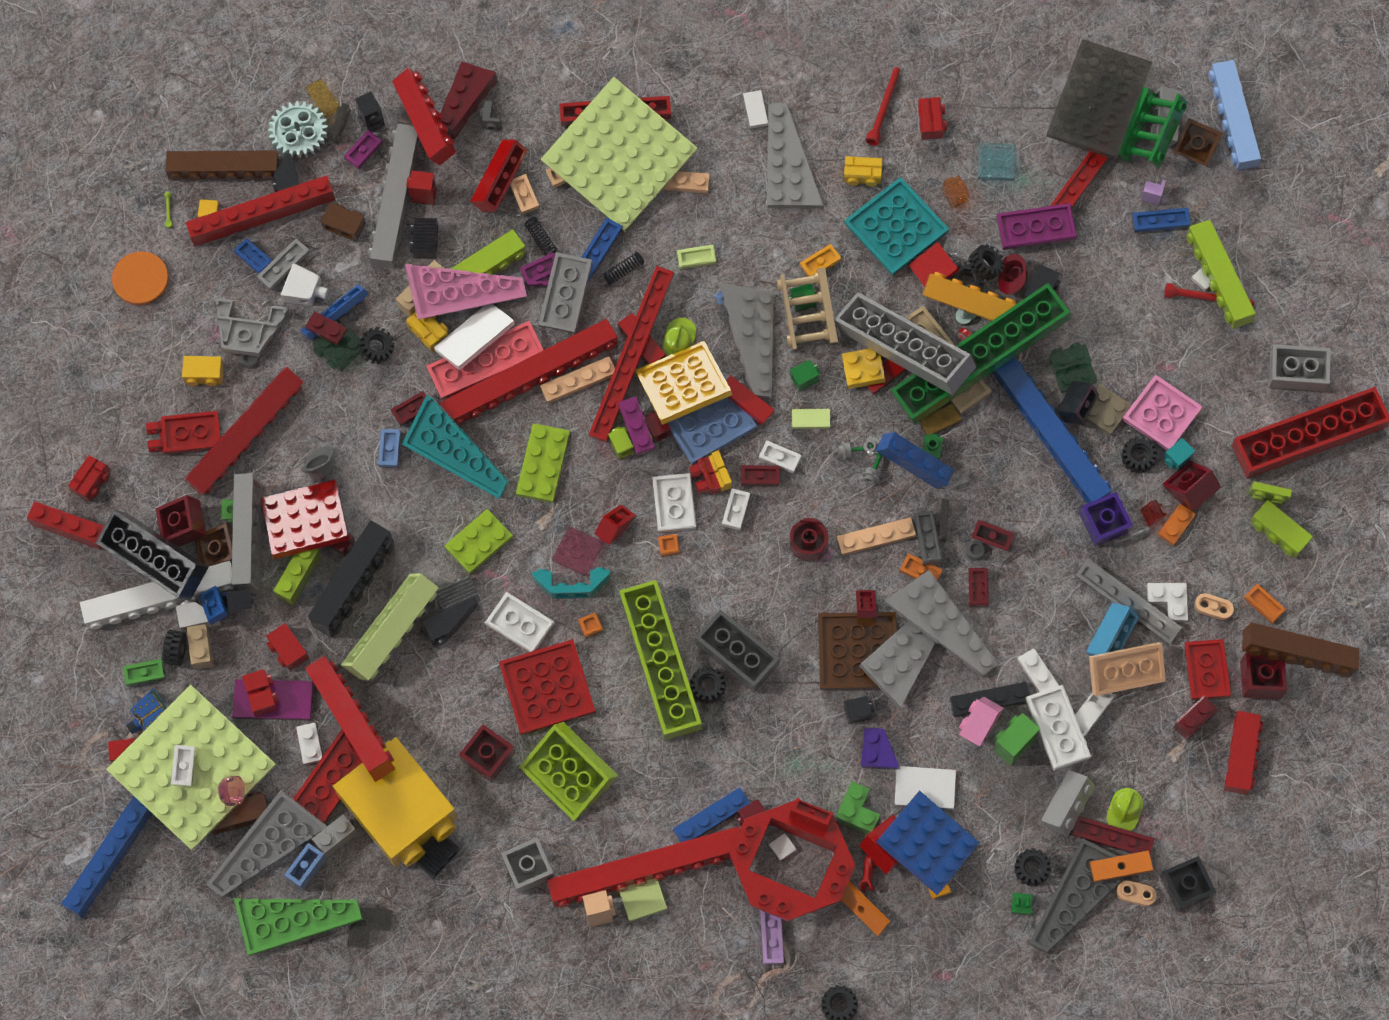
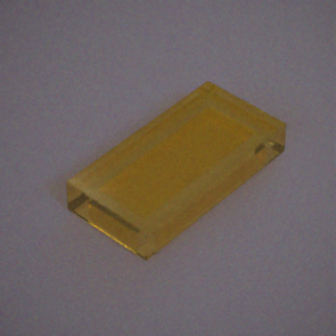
(322, 97)

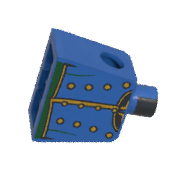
(146, 711)

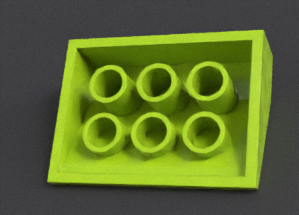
(568, 770)

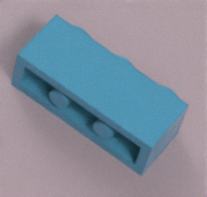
(1113, 630)

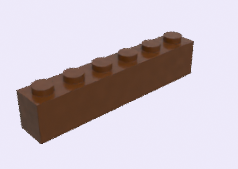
(222, 165)
(1300, 650)

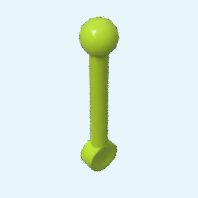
(168, 223)

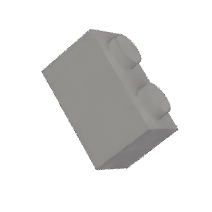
(335, 836)

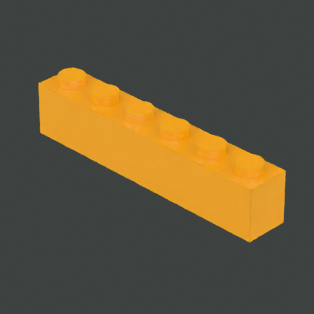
(964, 298)

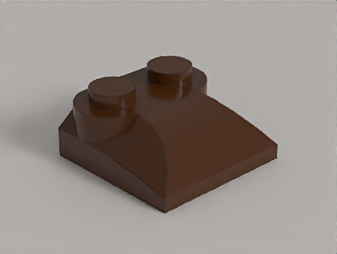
(1198, 142)
(216, 545)

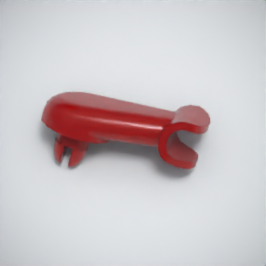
(869, 868)

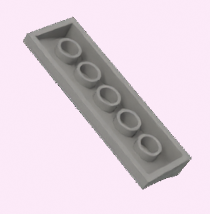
(247, 532)

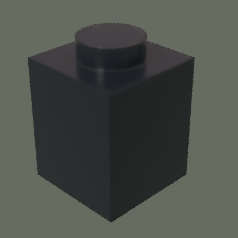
(858, 709)

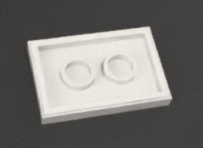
(674, 503)
(519, 623)
(934, 783)

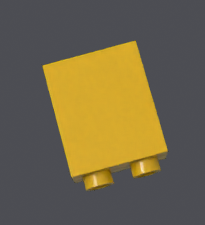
(399, 808)

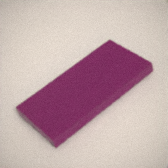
(1036, 226)
(293, 704)

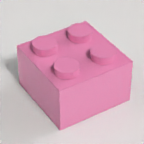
(981, 720)

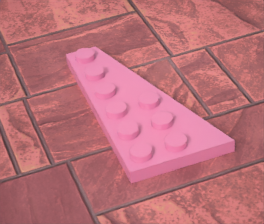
(450, 290)

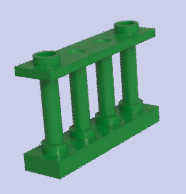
(1141, 116)

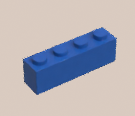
(914, 460)

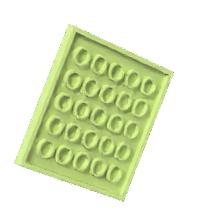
(619, 154)
(219, 753)

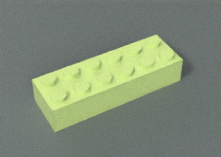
(390, 626)

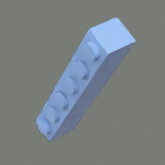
(1235, 115)

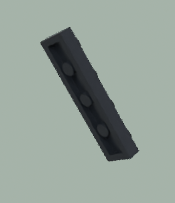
(1003, 696)

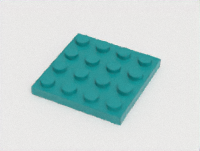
(896, 226)

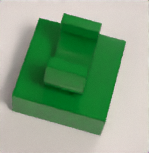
(1021, 904)

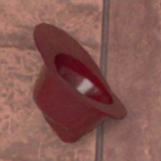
(1013, 274)

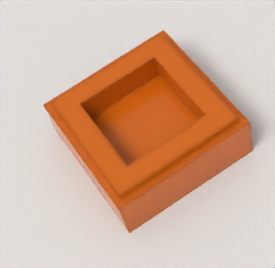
(668, 545)
(590, 625)

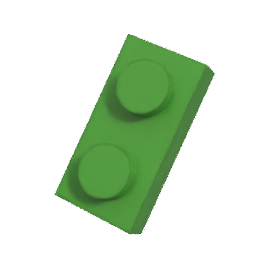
(144, 672)

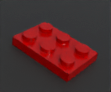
(1207, 669)

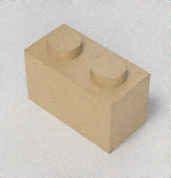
(200, 647)

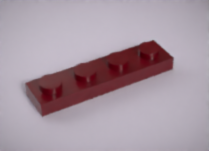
(1111, 836)

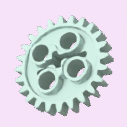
(302, 144)

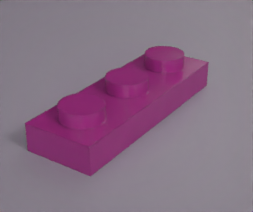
(636, 426)

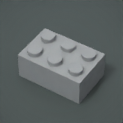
(1299, 368)

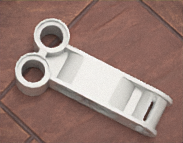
(1092, 711)

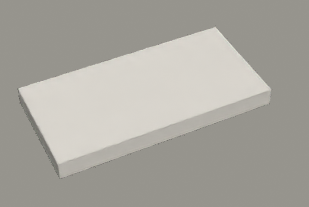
(474, 336)
(1058, 727)

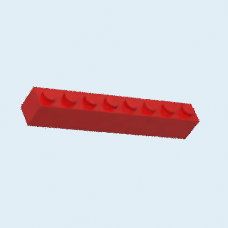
(260, 211)
(243, 430)
(350, 719)

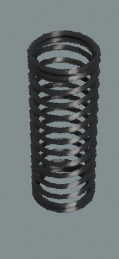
(527, 224)
(608, 277)

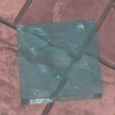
(996, 161)

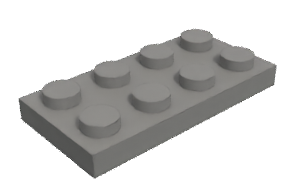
(565, 292)

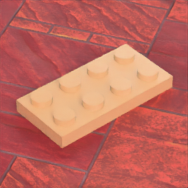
(1127, 669)

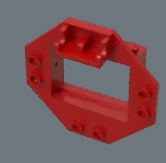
(806, 823)

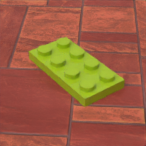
(543, 463)

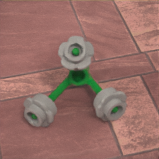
(871, 474)

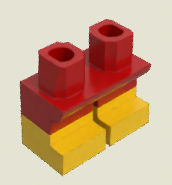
(713, 472)

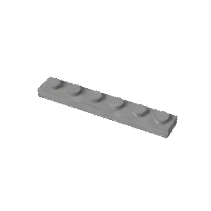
(1122, 595)

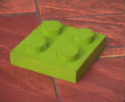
(1263, 491)

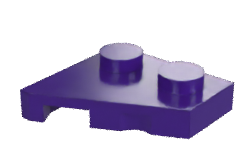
(877, 750)

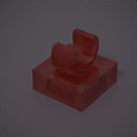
(1152, 513)

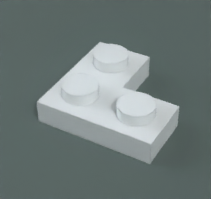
(1171, 594)

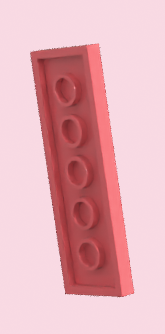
(503, 353)

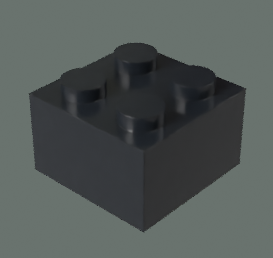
(1188, 884)

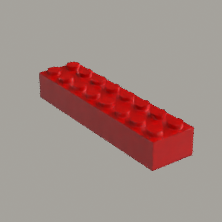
(1311, 432)

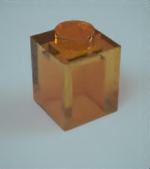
(955, 191)

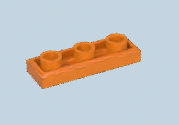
(1133, 864)
(864, 909)

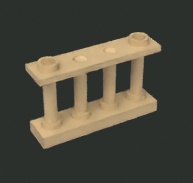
(825, 315)

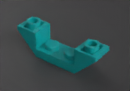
(598, 579)

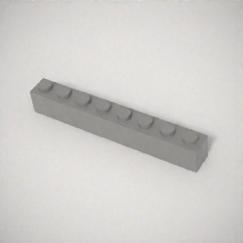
(394, 198)

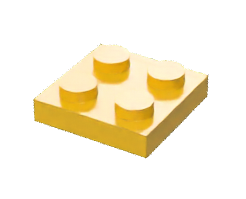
(863, 368)

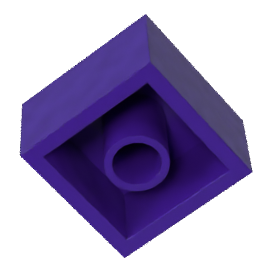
(1105, 519)

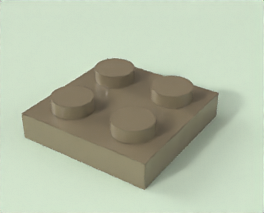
(1107, 411)

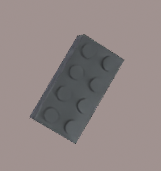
(737, 651)

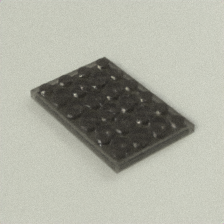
(1099, 99)

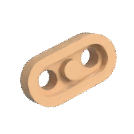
(1214, 605)
(1136, 894)

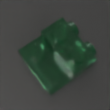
(340, 355)
(1071, 366)

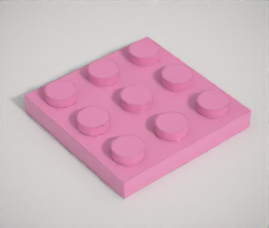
(1162, 413)

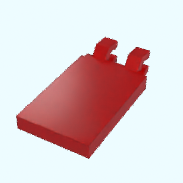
(184, 432)

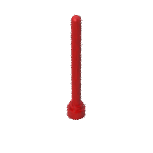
(873, 137)
(1171, 291)

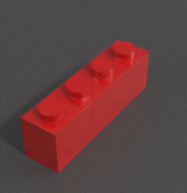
(498, 175)
(65, 524)
(1242, 753)

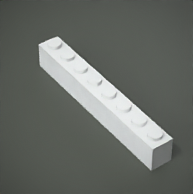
(148, 598)

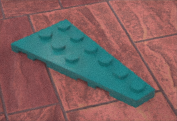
(446, 444)

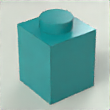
(1178, 455)

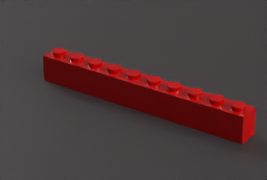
(530, 372)
(641, 867)

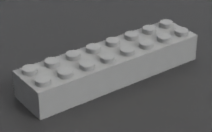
(905, 343)

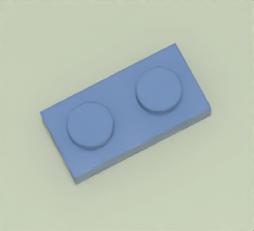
(389, 448)

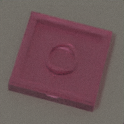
(577, 551)

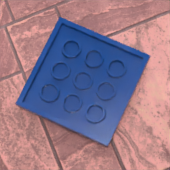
(928, 842)

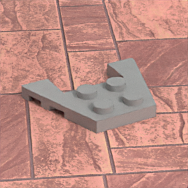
(246, 335)

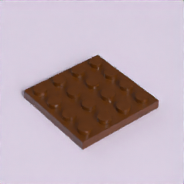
(846, 644)

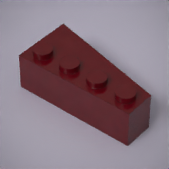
(466, 93)

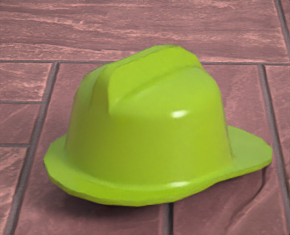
(678, 336)
(1125, 809)

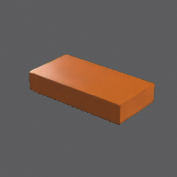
(1264, 603)

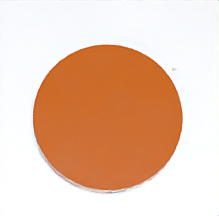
(140, 278)

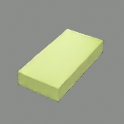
(696, 257)
(810, 418)

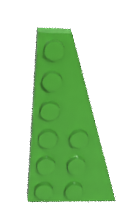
(279, 922)

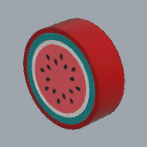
(963, 333)

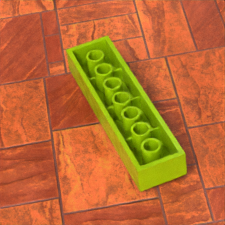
(660, 660)

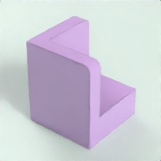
(1153, 192)

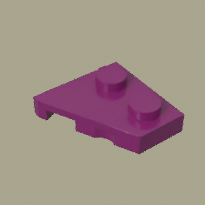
(538, 272)

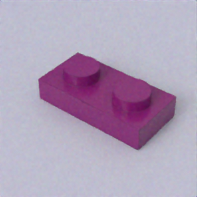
(363, 149)

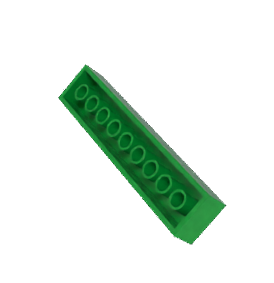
(989, 349)

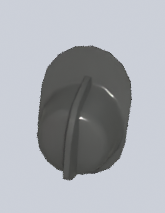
(319, 464)

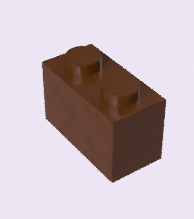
(343, 222)

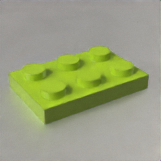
(478, 541)

